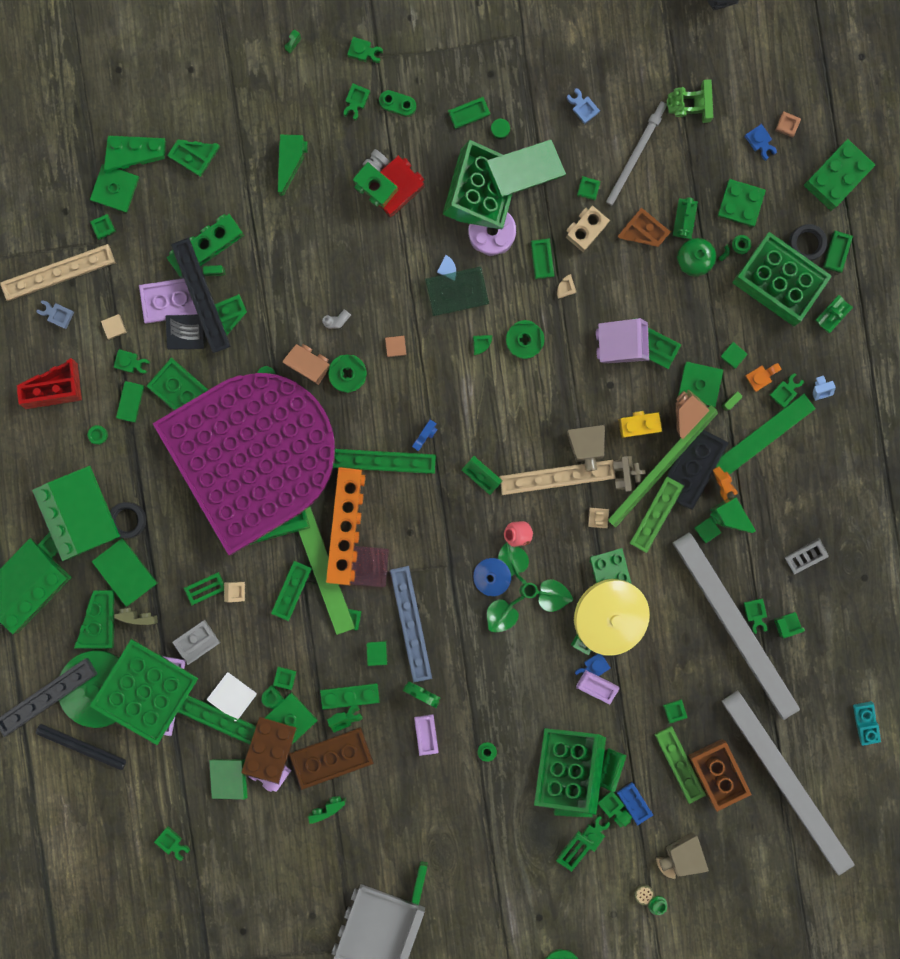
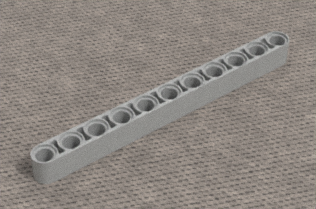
(736, 626)
(788, 783)

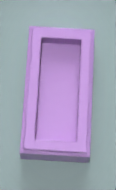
(597, 687)
(426, 734)

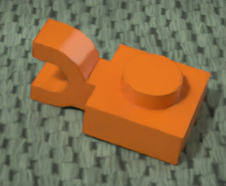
(760, 377)
(724, 480)

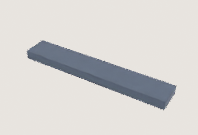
(411, 624)

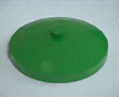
(77, 702)

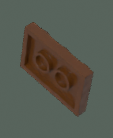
(269, 750)

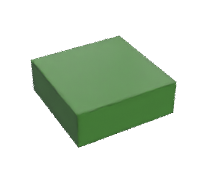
(731, 401)

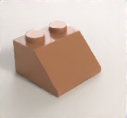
(306, 363)
(689, 412)

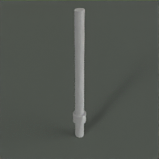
(654, 121)

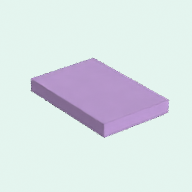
(165, 299)

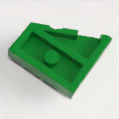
(193, 155)
(231, 312)

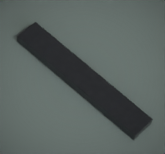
(200, 295)
(47, 696)

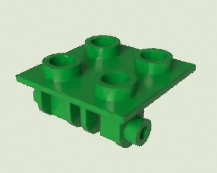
(610, 566)

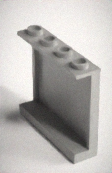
(378, 926)

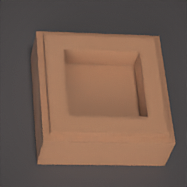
(788, 124)
(395, 346)

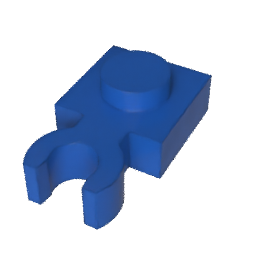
(759, 139)
(428, 431)
(595, 665)

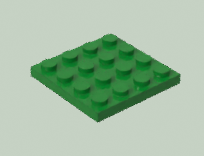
(144, 691)

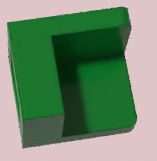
(788, 625)
(377, 653)

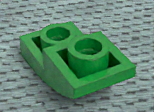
(332, 806)

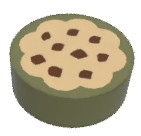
(643, 894)

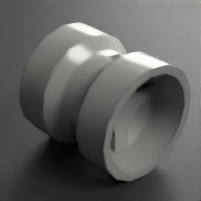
(377, 160)

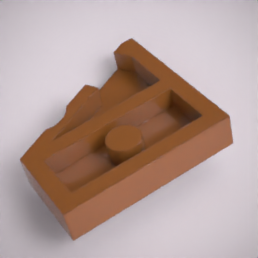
(644, 230)

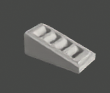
(817, 558)

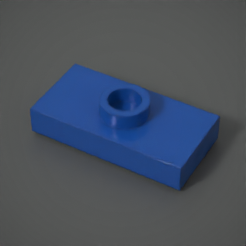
(634, 803)

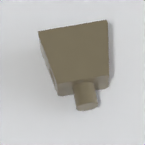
(587, 445)
(685, 857)

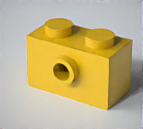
(640, 424)

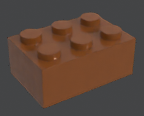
(719, 775)

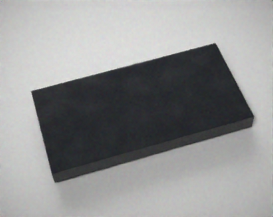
(696, 467)

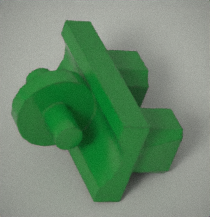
(833, 314)

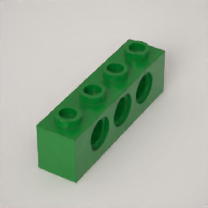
(216, 245)

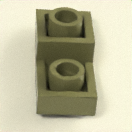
(131, 617)

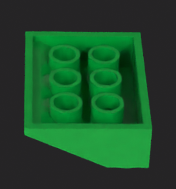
(472, 192)
(782, 279)
(76, 513)
(28, 585)
(570, 771)

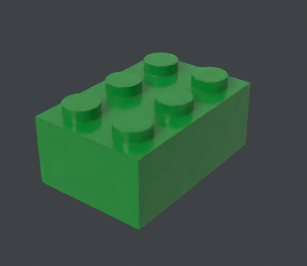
(839, 175)

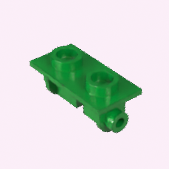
(685, 218)

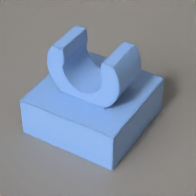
(822, 388)

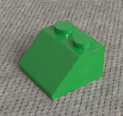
(731, 515)

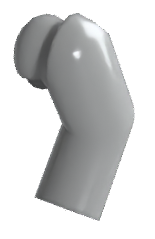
(336, 322)

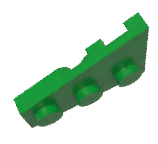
(128, 151)
(99, 622)

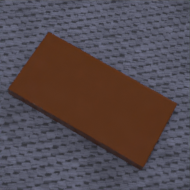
(331, 758)

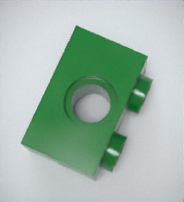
(369, 175)

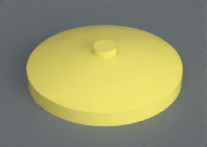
(611, 617)

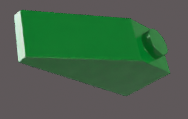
(290, 158)

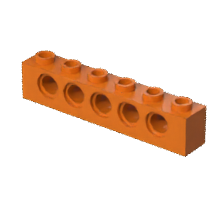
(345, 477)

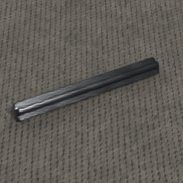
(81, 747)

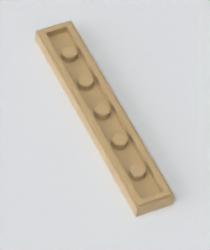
(57, 272)
(556, 477)

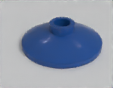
(498, 570)

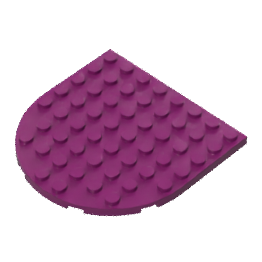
(251, 454)

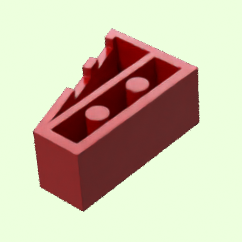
(53, 387)

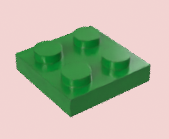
(741, 203)

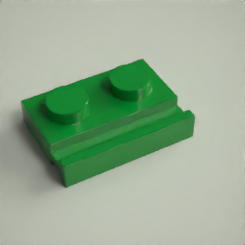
(661, 348)

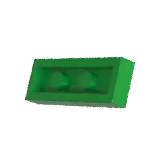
(291, 590)
(350, 696)

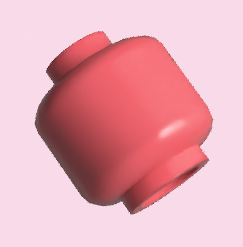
(518, 534)

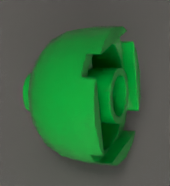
(696, 257)

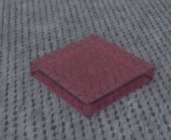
(370, 566)

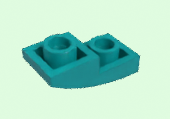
(866, 723)

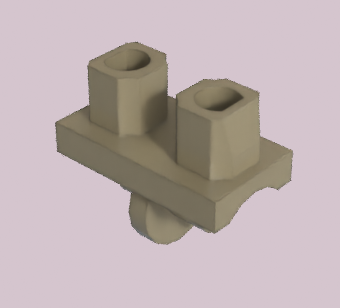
(626, 465)

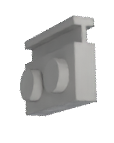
(196, 642)

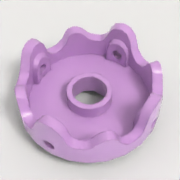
(493, 244)

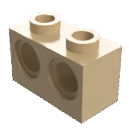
(589, 230)

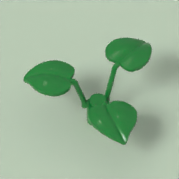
(552, 593)

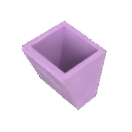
(623, 341)

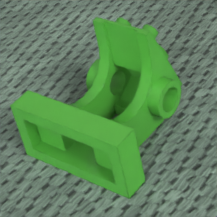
(702, 102)

